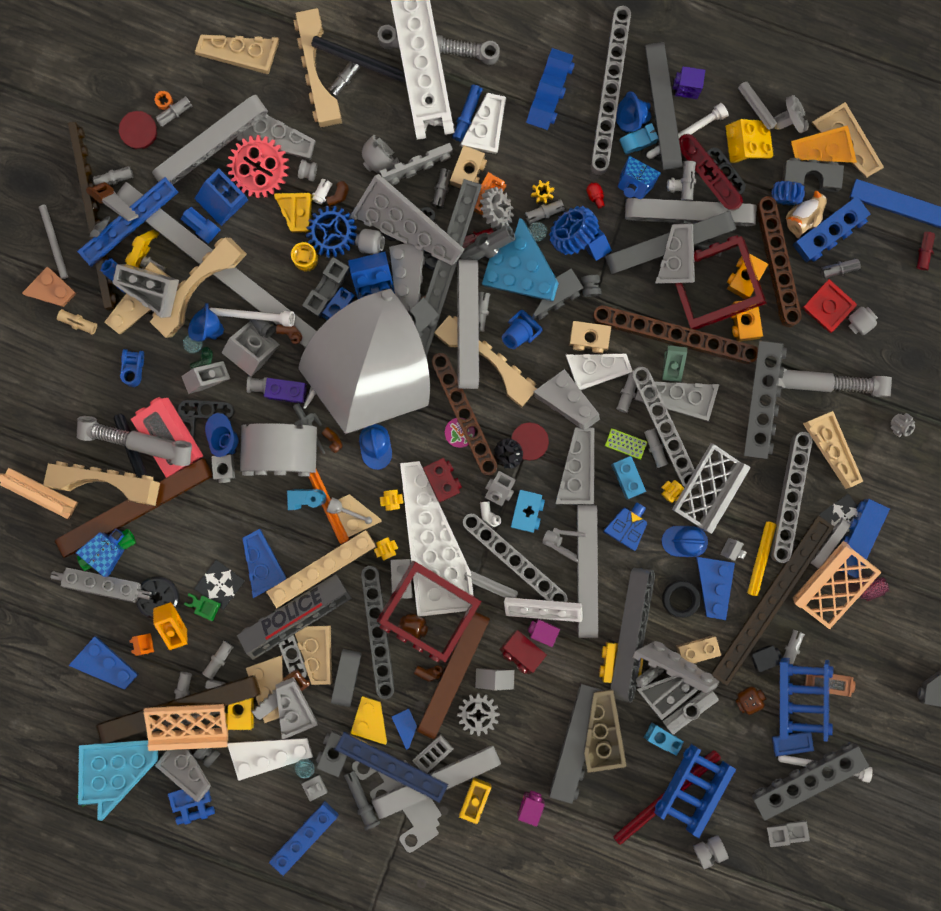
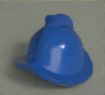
(632, 113)
(205, 325)

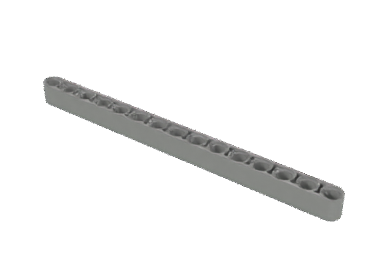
(197, 250)

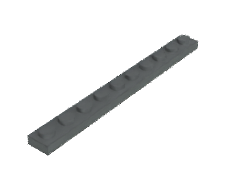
(443, 271)

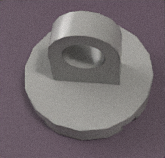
(793, 115)

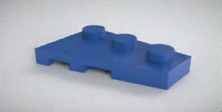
(262, 564)
(716, 586)
(104, 664)

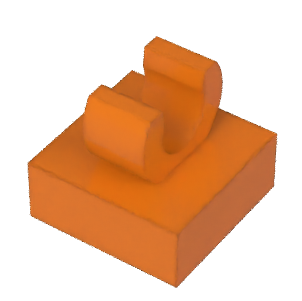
(142, 644)

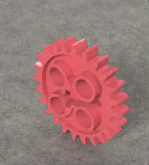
(266, 151)

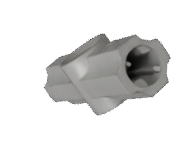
(679, 718)

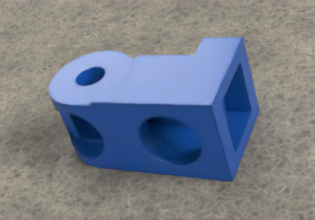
(338, 302)

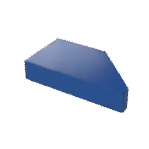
(406, 726)

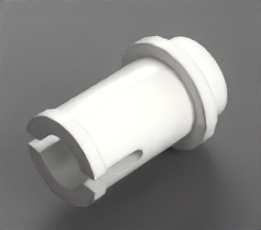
(674, 185)
(321, 192)

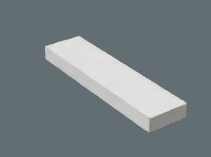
(543, 609)

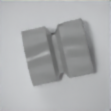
(710, 852)

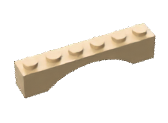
(326, 106)
(224, 256)
(517, 387)
(67, 478)
(321, 569)

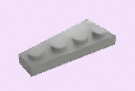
(291, 140)
(578, 474)
(676, 666)

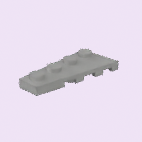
(417, 163)
(407, 273)
(685, 398)

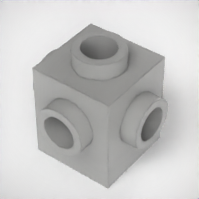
(497, 491)

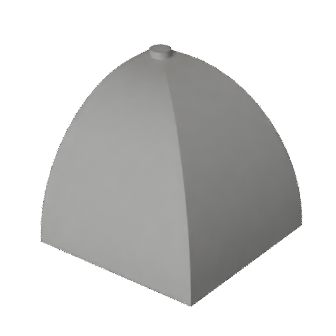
(368, 363)

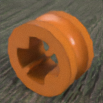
(161, 94)

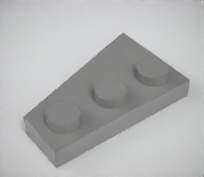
(679, 256)
(293, 709)
(185, 772)

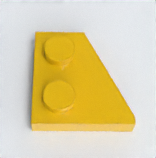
(140, 248)
(370, 721)

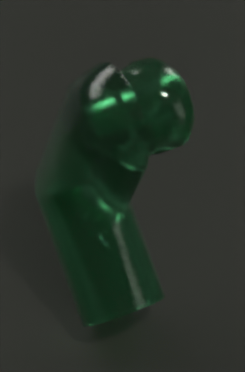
(205, 358)

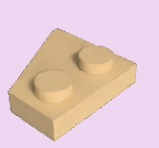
(352, 524)

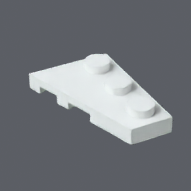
(486, 126)
(595, 369)

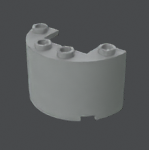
(278, 449)

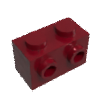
(442, 480)
(522, 653)

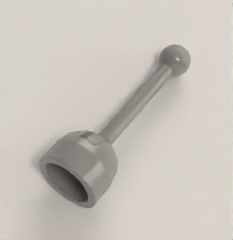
(335, 507)

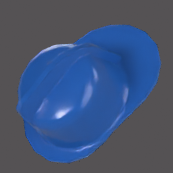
(220, 435)
(375, 446)
(684, 541)

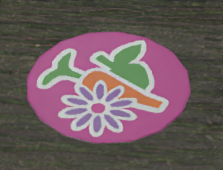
(455, 435)

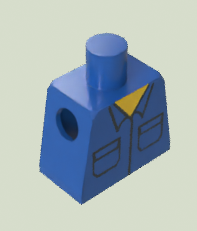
(628, 526)

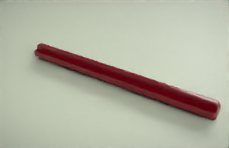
(648, 813)

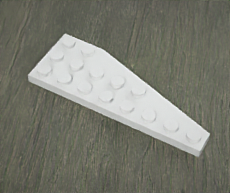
(432, 546)

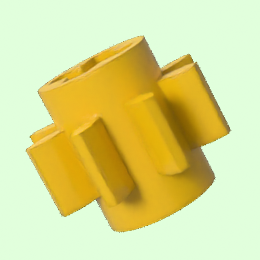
(544, 197)
(672, 491)
(391, 500)
(385, 548)

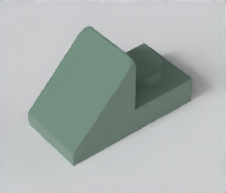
(674, 363)

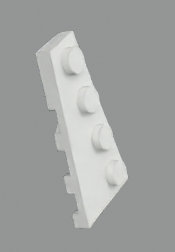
(263, 756)

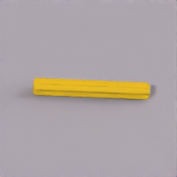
(761, 558)

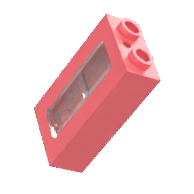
(164, 422)

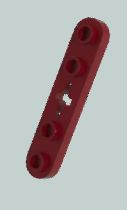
(721, 186)

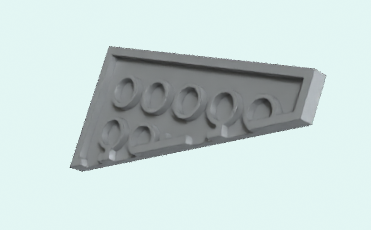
(399, 218)

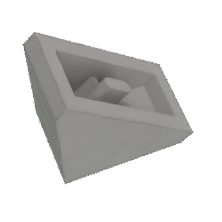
(494, 679)

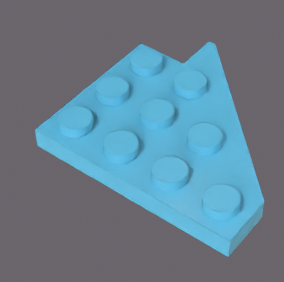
(111, 772)

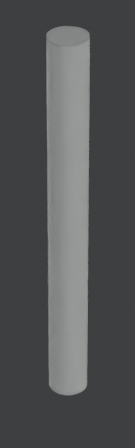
(53, 241)

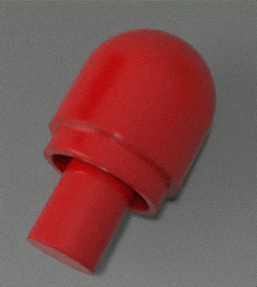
(596, 194)

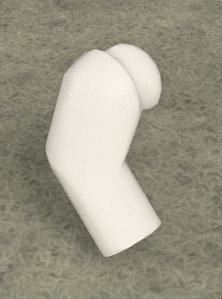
(489, 517)

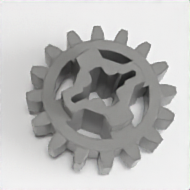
(496, 208)
(478, 706)

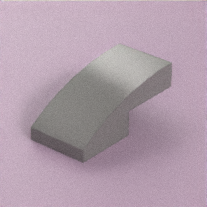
(788, 833)

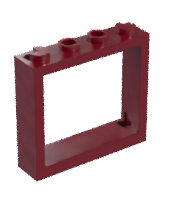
(732, 310)
(404, 636)

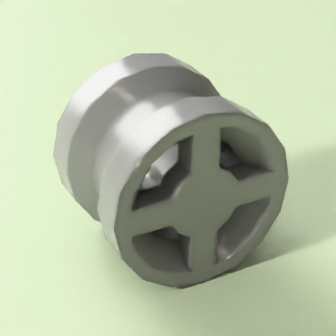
(307, 170)

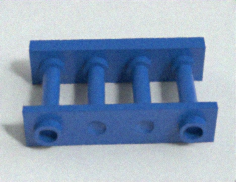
(788, 707)
(708, 803)

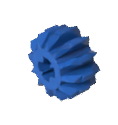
(788, 192)

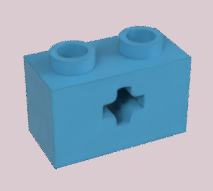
(628, 477)
(519, 519)

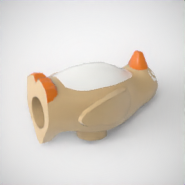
(806, 215)

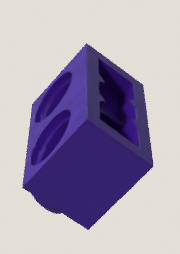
(689, 82)
(285, 390)

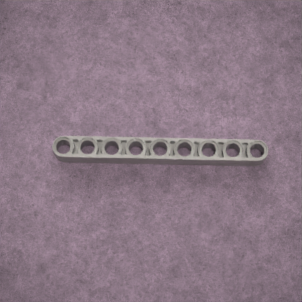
(614, 82)

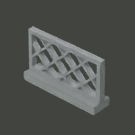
(714, 511)

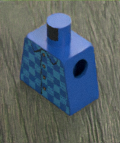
(637, 178)
(103, 552)

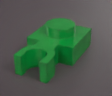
(205, 606)

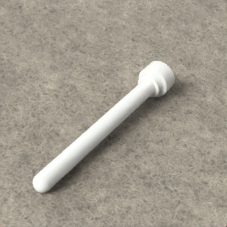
(718, 112)
(285, 318)
(864, 775)

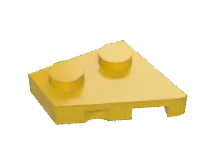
(296, 210)

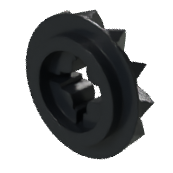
(511, 446)

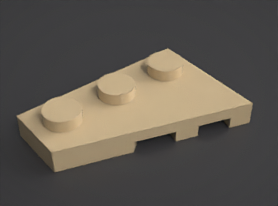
(316, 652)
(267, 675)

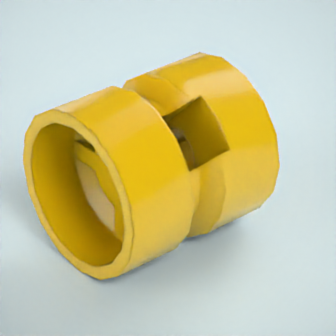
(304, 256)

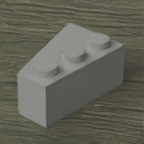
(148, 287)
(568, 400)
(666, 695)

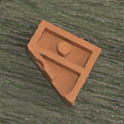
(50, 288)

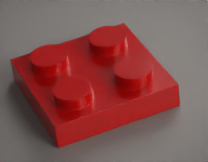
(829, 306)

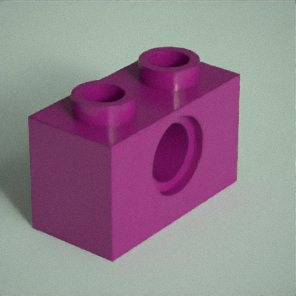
(543, 632)
(531, 808)

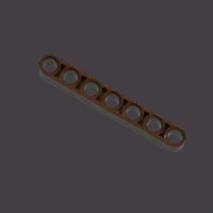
(780, 252)
(441, 372)
(453, 676)

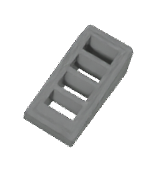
(444, 743)

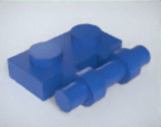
(182, 801)

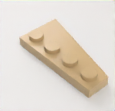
(248, 53)
(867, 160)
(129, 308)
(832, 444)

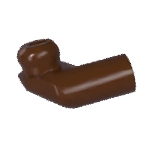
(340, 194)
(292, 332)

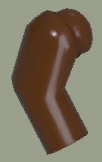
(334, 439)
(430, 674)

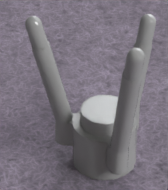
(553, 540)

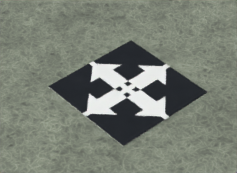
(843, 508)
(219, 584)

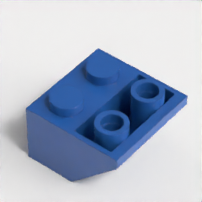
(220, 197)
(371, 274)

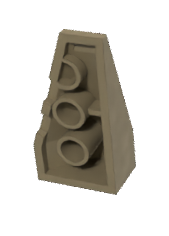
(604, 740)

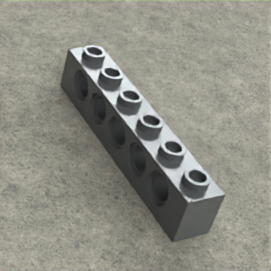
(753, 447)
(821, 782)

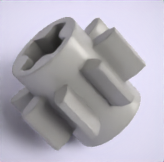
(902, 425)

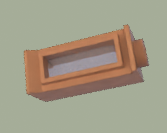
(838, 685)

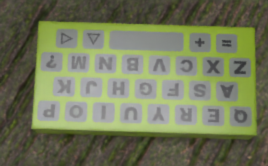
(625, 444)

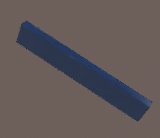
(391, 766)

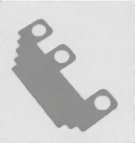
(421, 815)

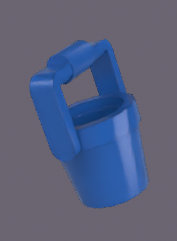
(520, 330)

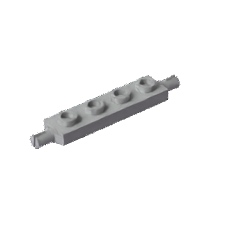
(100, 585)

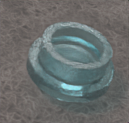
(538, 231)
(192, 346)
(304, 768)

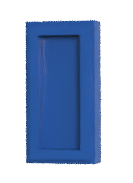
(796, 743)

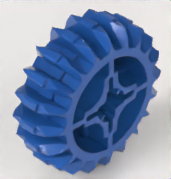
(574, 230)
(328, 239)

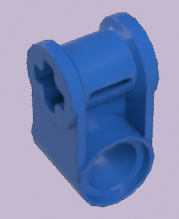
(132, 363)

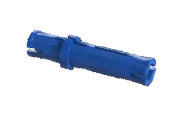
(465, 119)

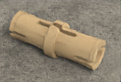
(76, 321)

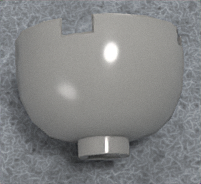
(377, 155)

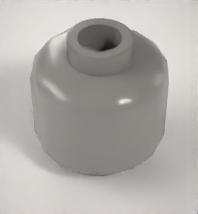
(370, 241)
(862, 320)

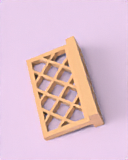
(38, 493)
(821, 578)
(187, 737)

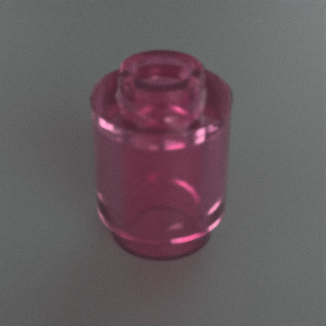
(876, 589)

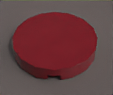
(138, 130)
(532, 440)

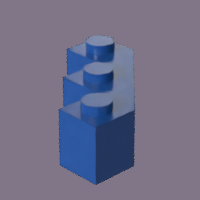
(550, 89)

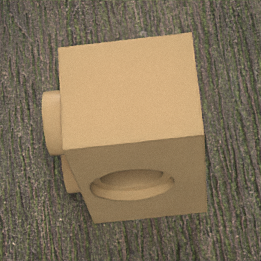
(468, 157)
(600, 332)
(699, 649)

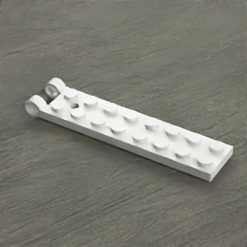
(422, 63)

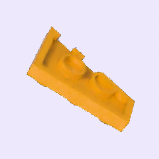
(826, 146)

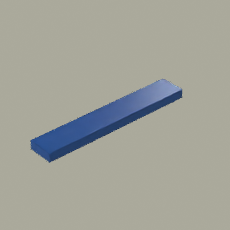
(897, 203)
(121, 228)

